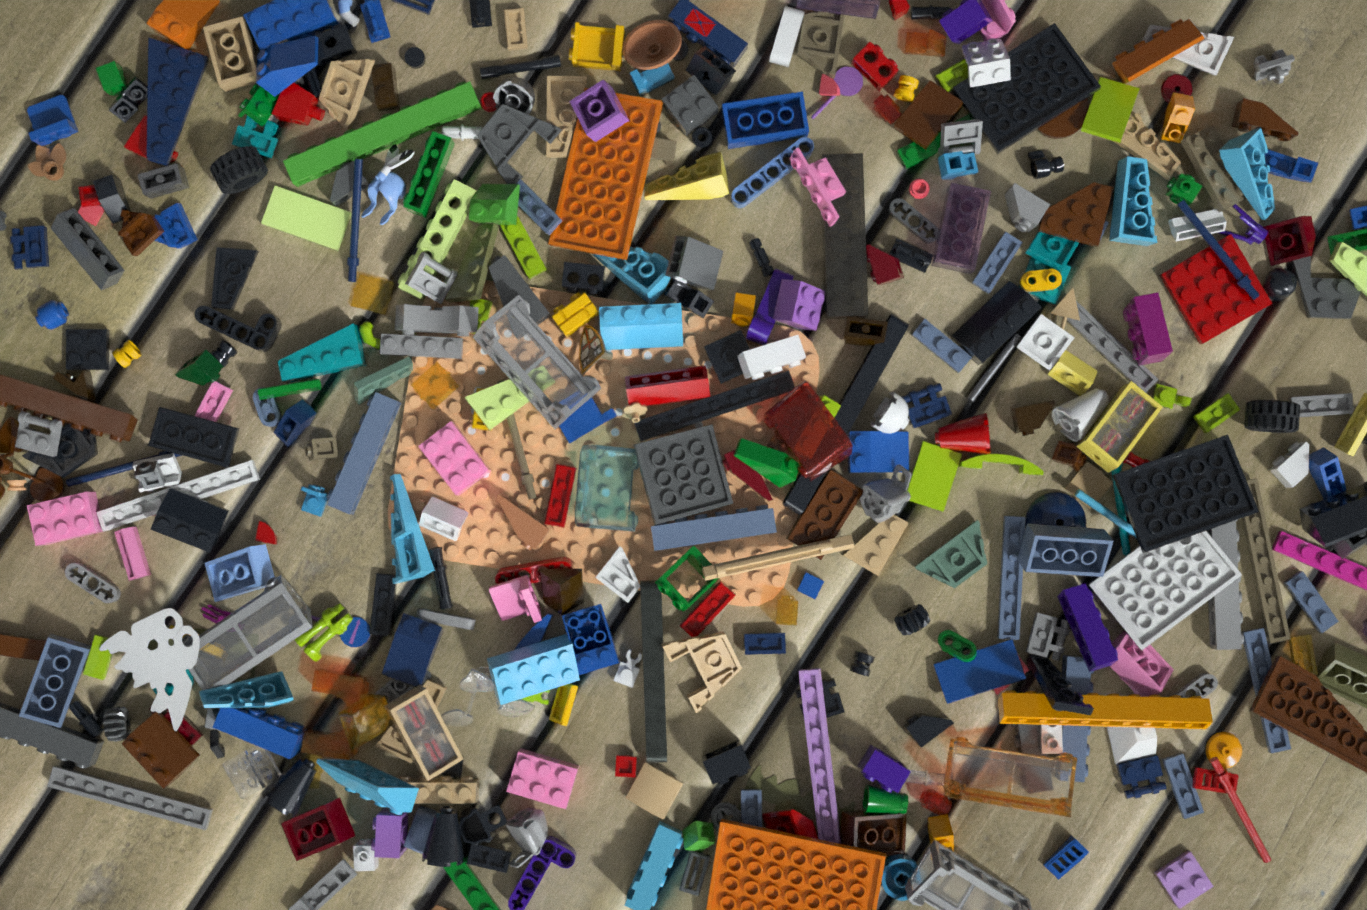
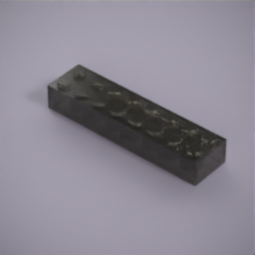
(846, 243)

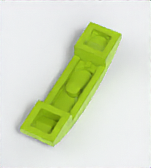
(1025, 466)

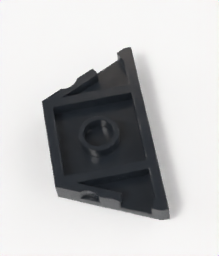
(73, 451)

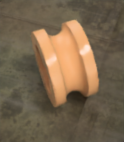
(16, 485)

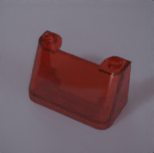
(809, 431)

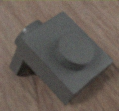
(150, 474)

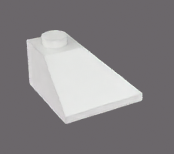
(1132, 743)

